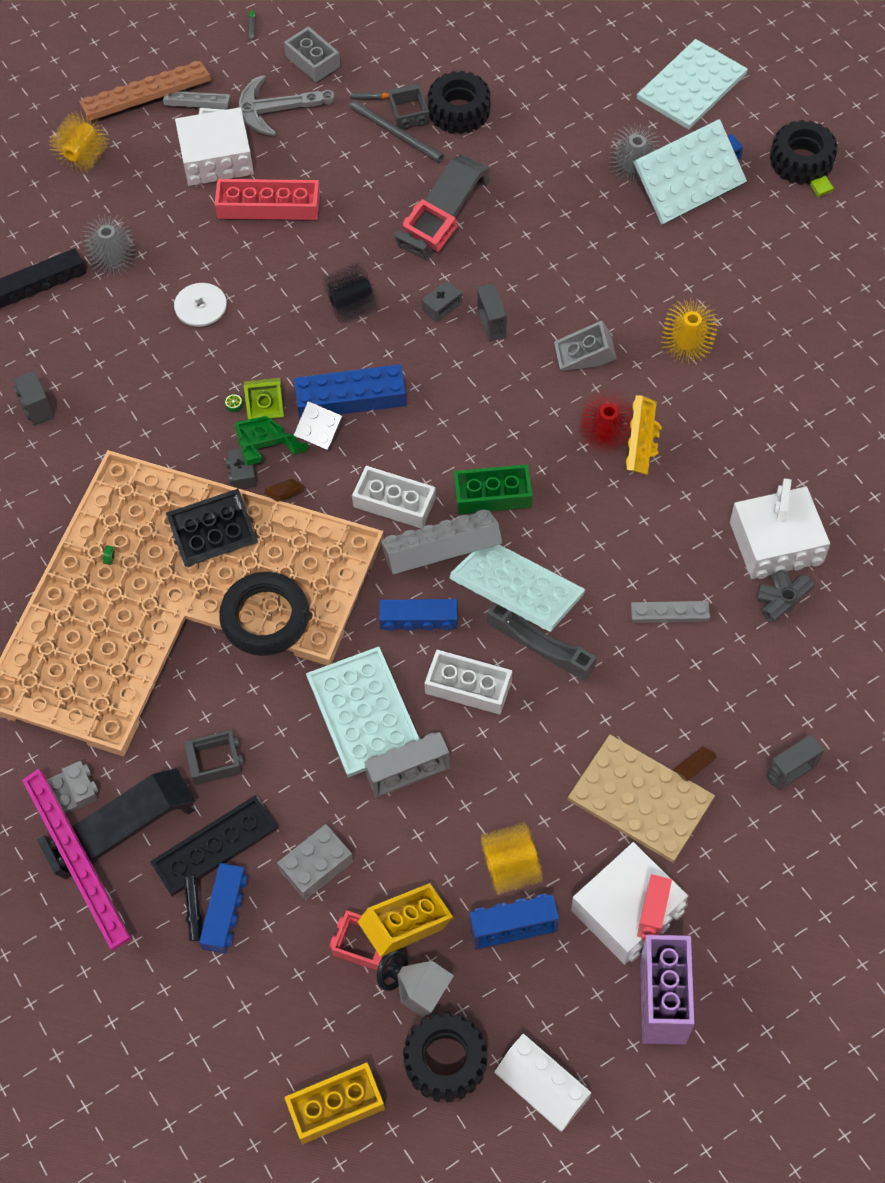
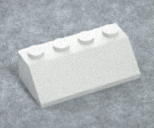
(542, 1082)

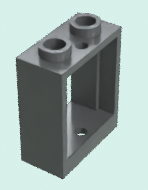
(413, 93)
(491, 312)
(208, 742)
(794, 762)

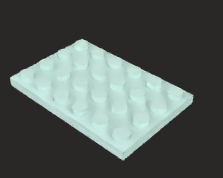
(692, 84)
(690, 171)
(518, 585)
(361, 708)

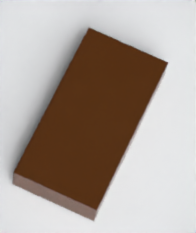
(284, 490)
(695, 763)

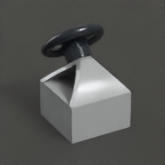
(418, 984)

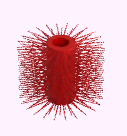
(606, 422)

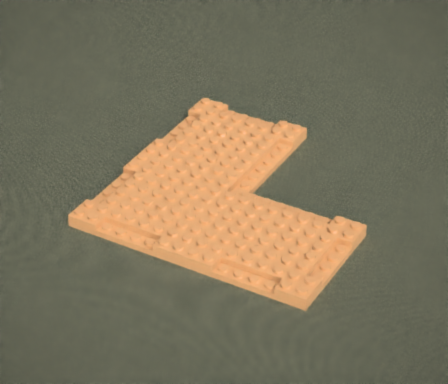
(105, 631)

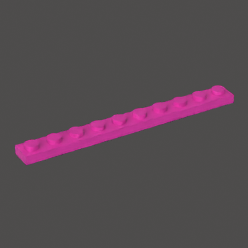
(76, 860)

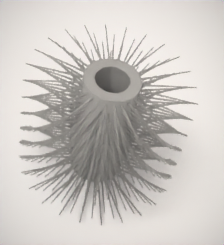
(633, 150)
(109, 245)

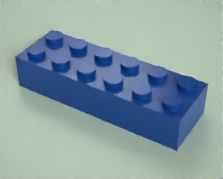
(353, 390)

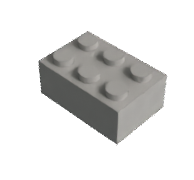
(312, 54)
(315, 862)

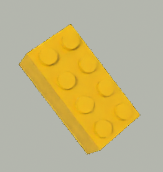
(405, 919)
(334, 1103)

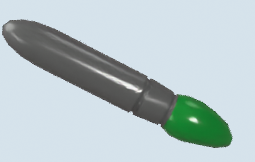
(252, 16)

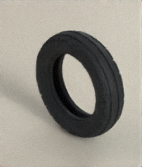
(264, 644)

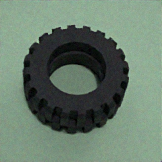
(459, 87)
(808, 137)
(440, 1028)

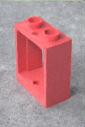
(442, 234)
(654, 906)
(337, 942)

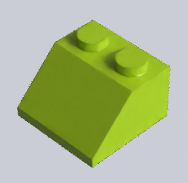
(264, 398)

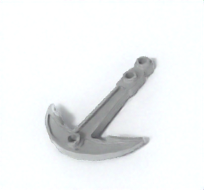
(251, 107)

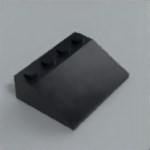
(211, 527)

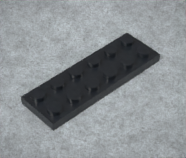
(214, 845)

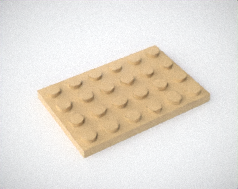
(641, 798)

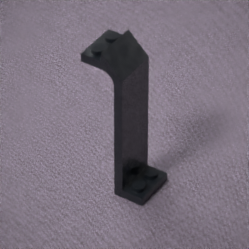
(124, 817)

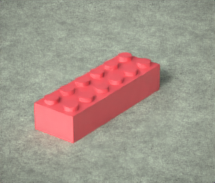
(267, 199)

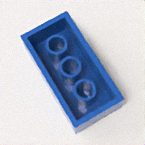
(514, 921)

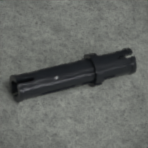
(192, 904)

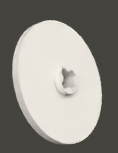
(209, 312)

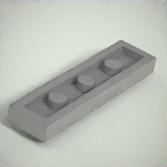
(194, 99)
(670, 612)

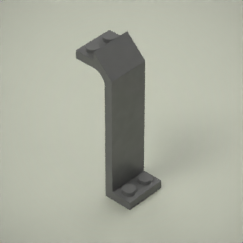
(448, 195)

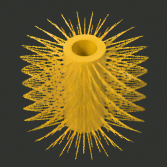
(79, 142)
(689, 331)
(517, 857)

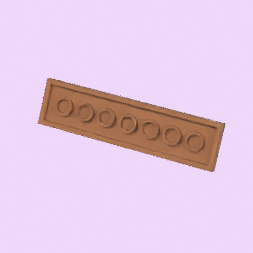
(144, 90)

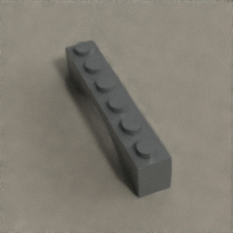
(568, 657)

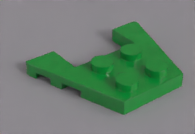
(262, 433)

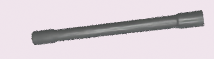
(429, 151)

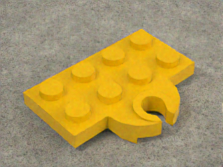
(643, 431)

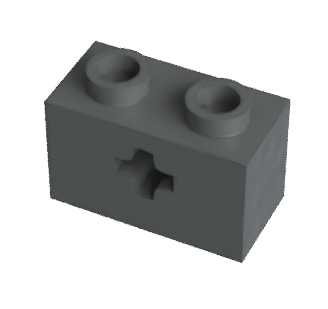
(441, 301)
(241, 475)

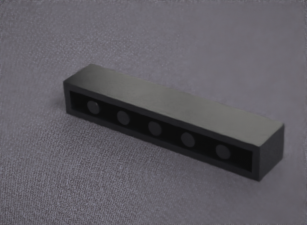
(40, 277)

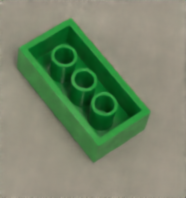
(493, 489)

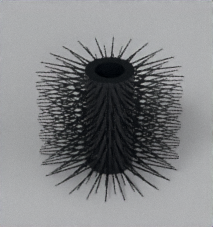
(354, 292)

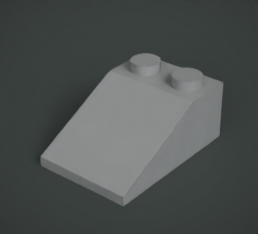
(586, 348)

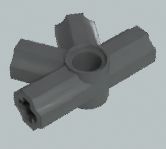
(783, 589)

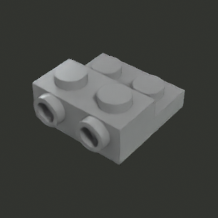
(74, 787)

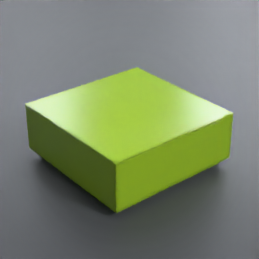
(821, 186)

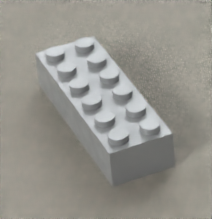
(441, 541)

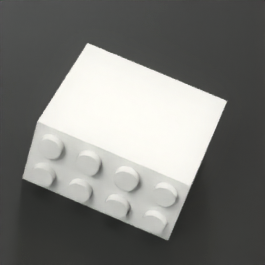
(214, 146)
(775, 544)
(615, 901)

